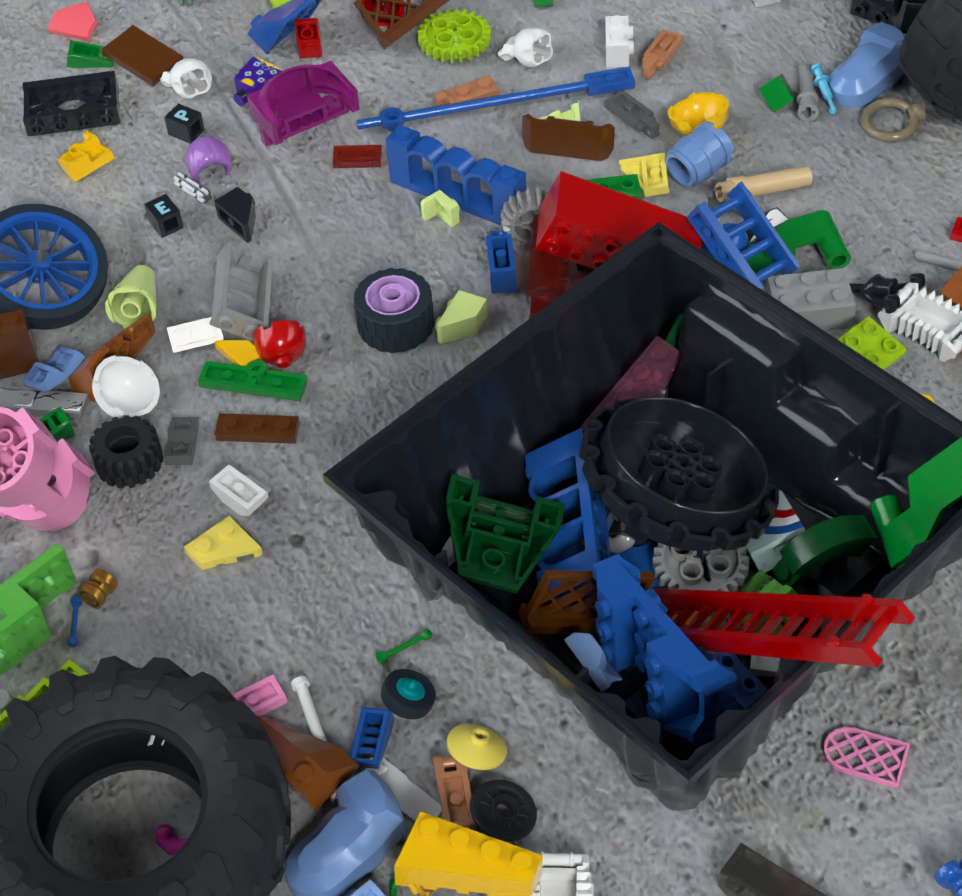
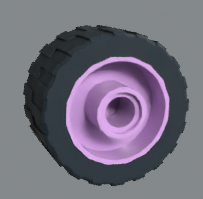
(394, 310)

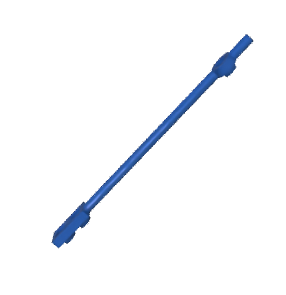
(596, 84)

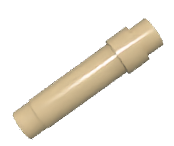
(766, 182)

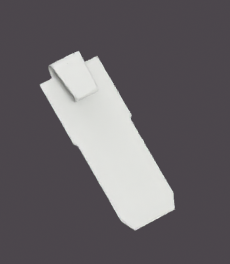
(409, 795)

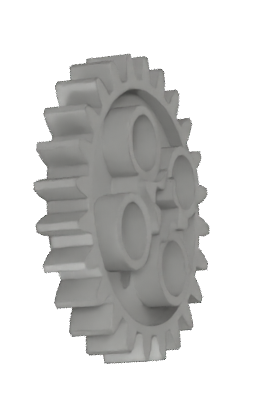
(677, 566)

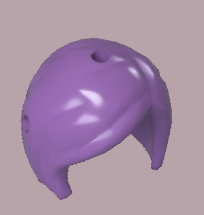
(205, 152)

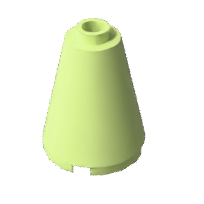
(133, 297)

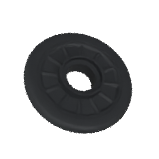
(495, 825)

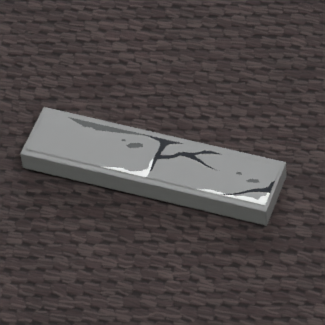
(42, 403)

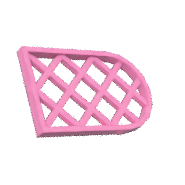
(855, 771)

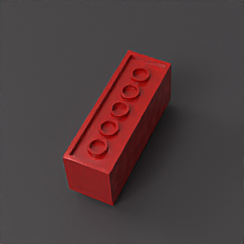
(595, 222)

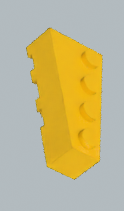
(465, 860)

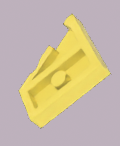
(651, 173)
(221, 545)

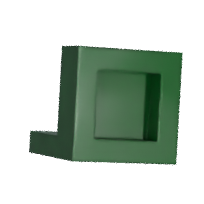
(777, 93)

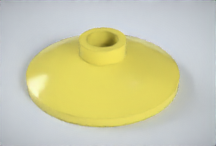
(476, 746)

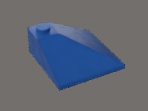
(279, 23)

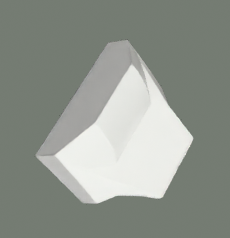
(239, 491)

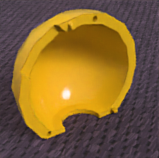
(699, 108)

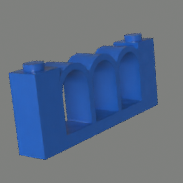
(406, 170)
(545, 470)

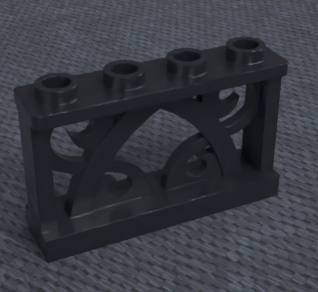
(54, 92)

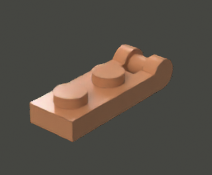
(454, 791)

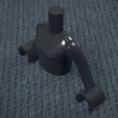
(884, 288)

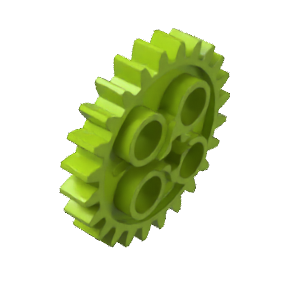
(454, 35)

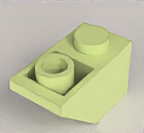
(462, 317)

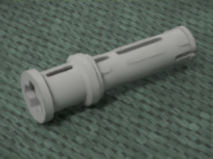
(807, 97)

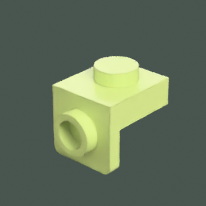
(440, 205)

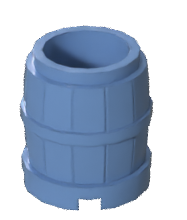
(699, 155)

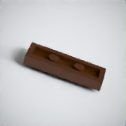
(257, 428)

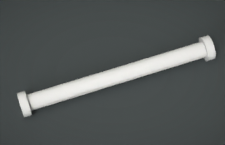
(300, 685)

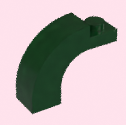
(820, 544)

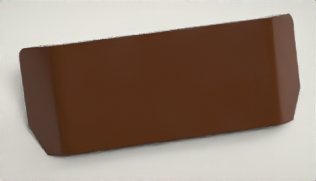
(567, 138)

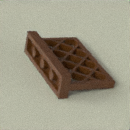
(404, 24)
(560, 615)

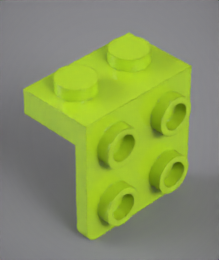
(873, 343)

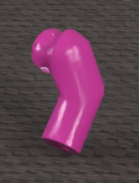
(167, 841)

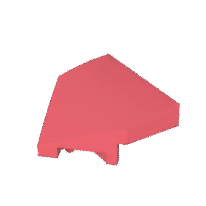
(74, 22)

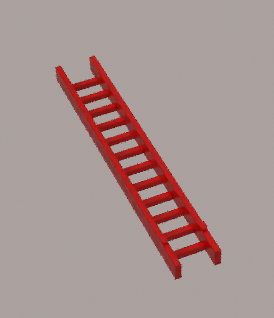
(825, 648)

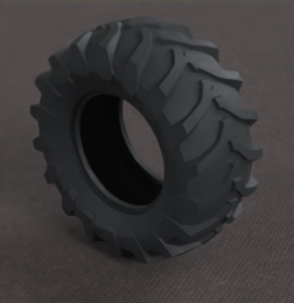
(102, 728)

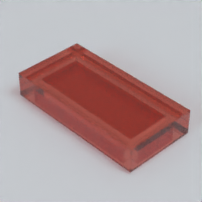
(357, 156)

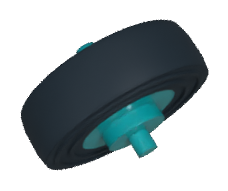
(408, 694)

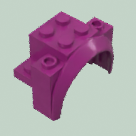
(292, 102)

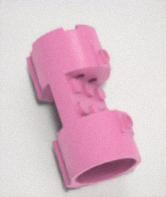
(40, 478)

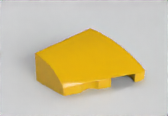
(85, 157)

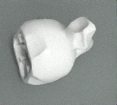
(529, 46)
(188, 78)

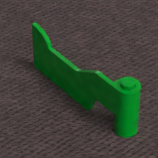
(806, 230)
(931, 492)

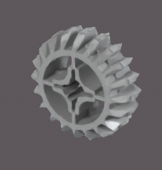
(519, 212)

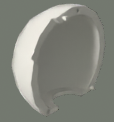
(125, 387)

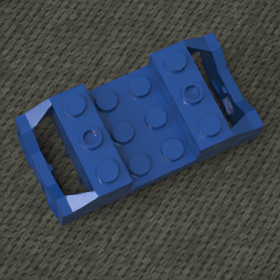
(639, 632)

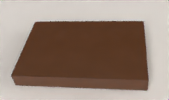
(141, 55)

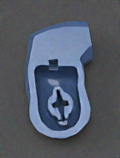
(869, 69)
(348, 839)

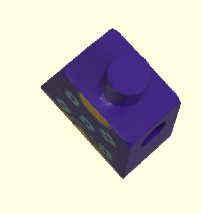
(252, 78)

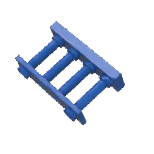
(724, 250)

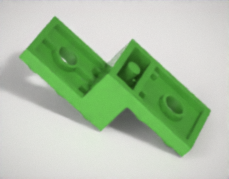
(24, 598)

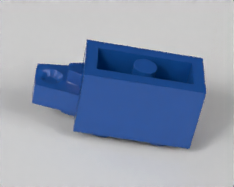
(501, 262)

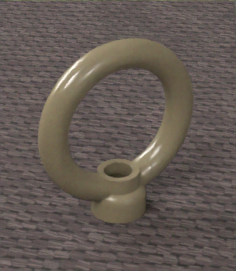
(914, 114)

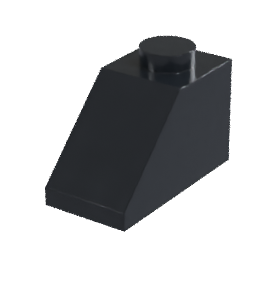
(237, 212)

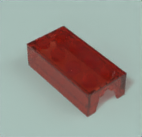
(545, 275)

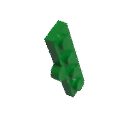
(253, 380)

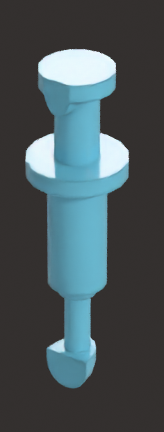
(822, 82)

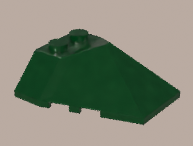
(497, 540)

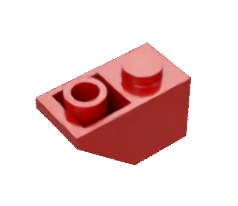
(308, 37)

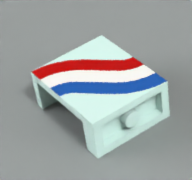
(782, 529)

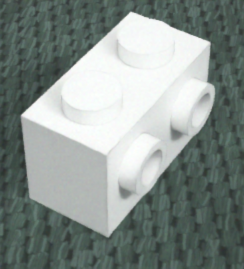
(617, 41)

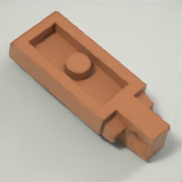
(660, 52)
(473, 90)

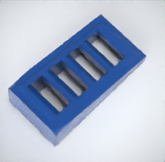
(372, 716)

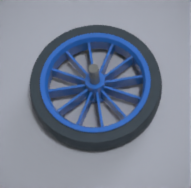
(43, 267)

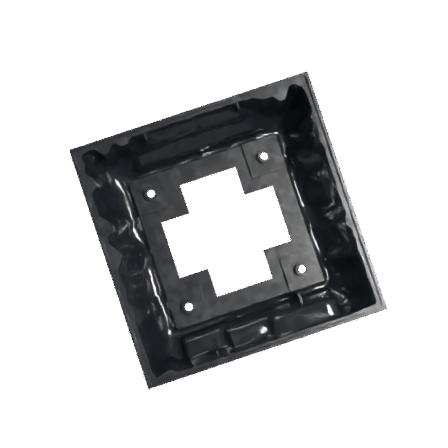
(810, 404)

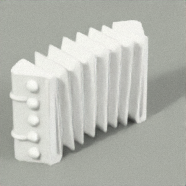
(928, 319)
(565, 875)

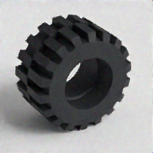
(128, 467)

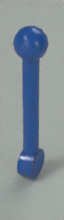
(75, 602)

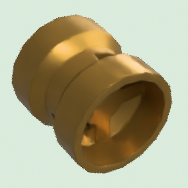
(97, 589)

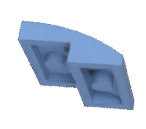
(56, 370)

